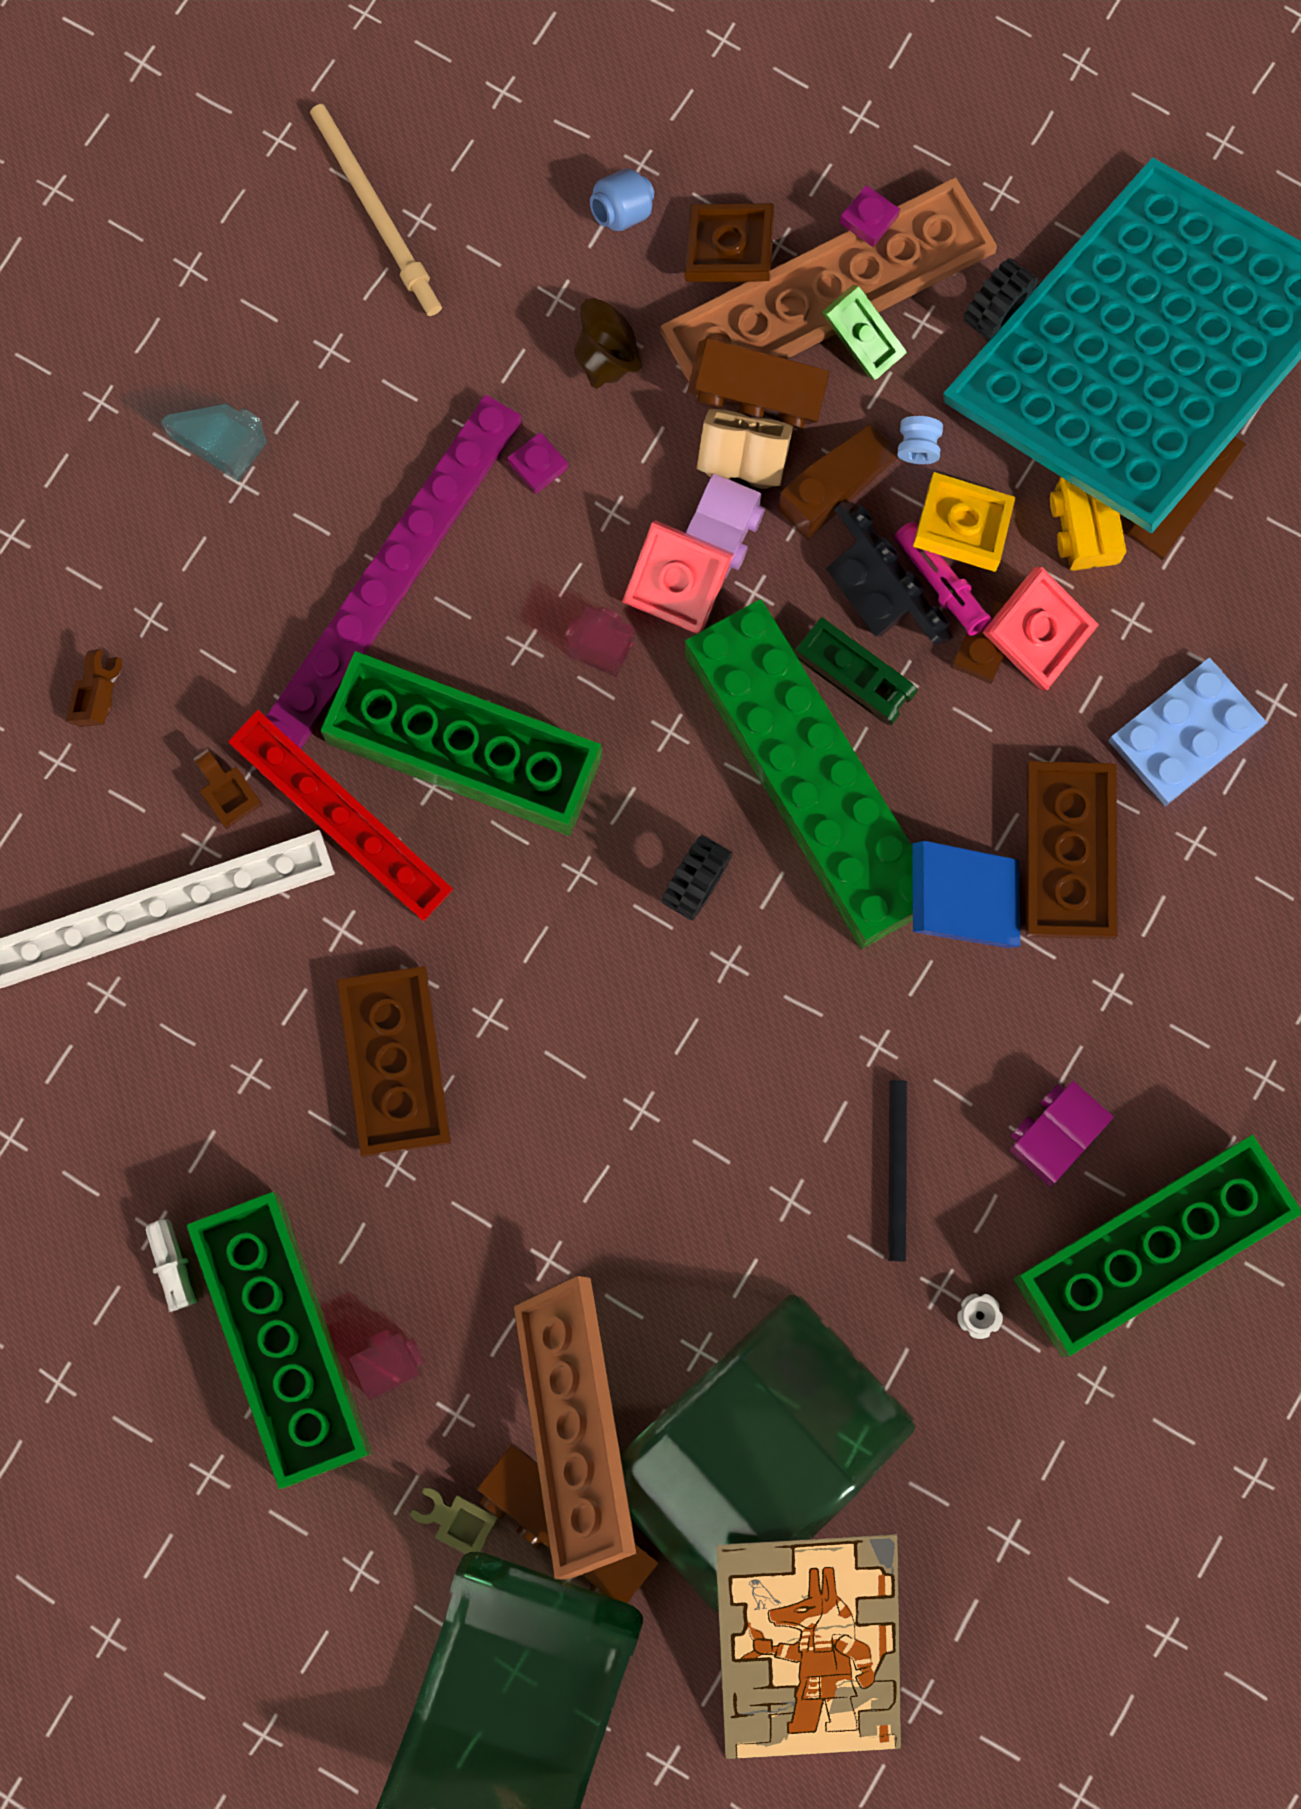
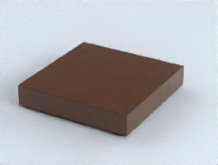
(729, 242)

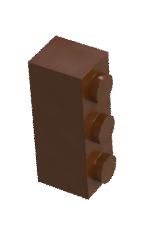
(757, 383)

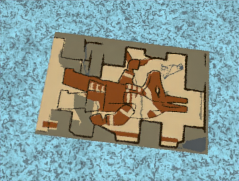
(809, 1646)

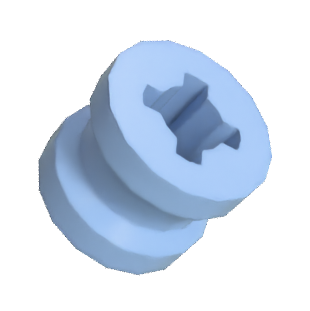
(920, 440)

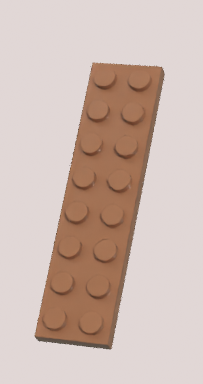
(783, 316)

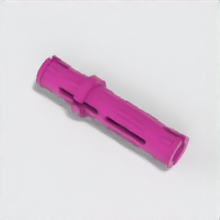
(971, 614)

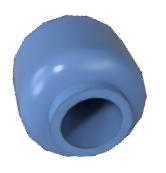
(622, 199)

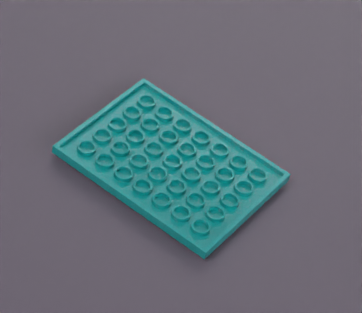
(1144, 345)

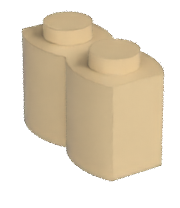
(744, 448)

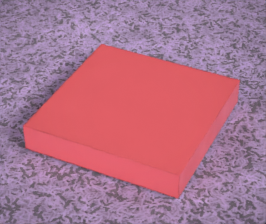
(678, 577)
(1040, 628)

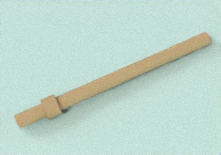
(412, 272)

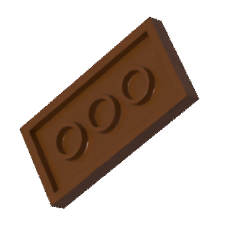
(1071, 850)
(394, 1061)

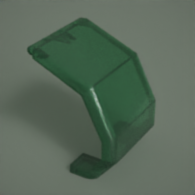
(761, 1445)
(513, 1693)

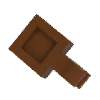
(978, 654)
(92, 695)
(227, 792)

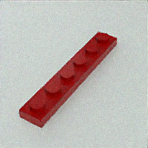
(341, 815)

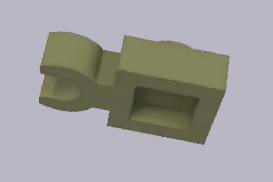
(462, 1524)

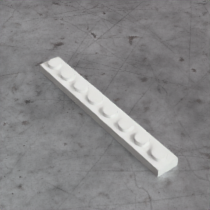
(163, 908)

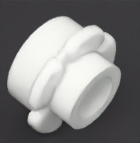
(992, 1316)

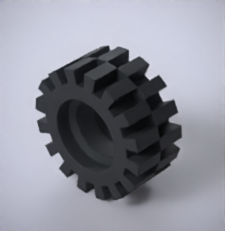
(999, 298)
(696, 877)

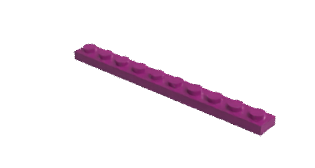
(394, 568)

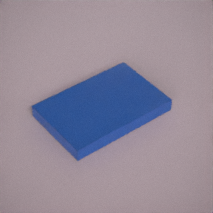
(966, 895)

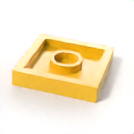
(964, 522)

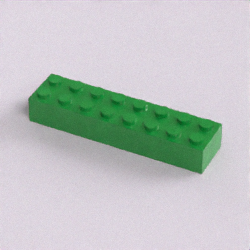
(808, 770)

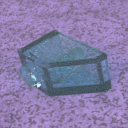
(219, 436)

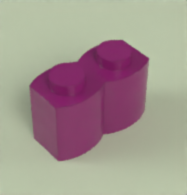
(1060, 1132)

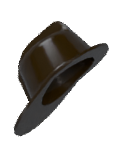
(606, 344)

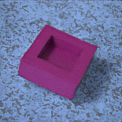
(869, 216)
(538, 463)

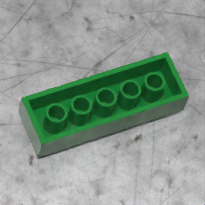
(462, 743)
(1157, 1246)
(279, 1340)

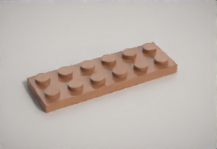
(574, 1429)

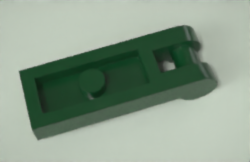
(855, 670)

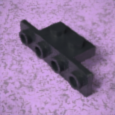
(878, 583)

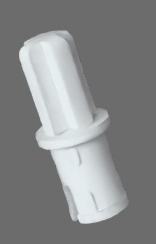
(170, 1265)

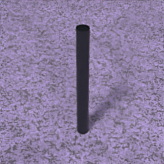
(897, 1171)

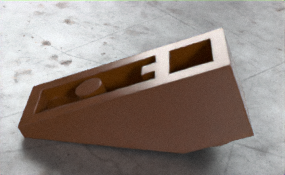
(835, 479)
(1184, 512)

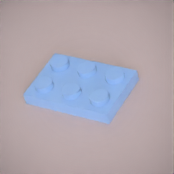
(1187, 731)

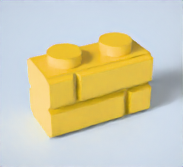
(1089, 527)

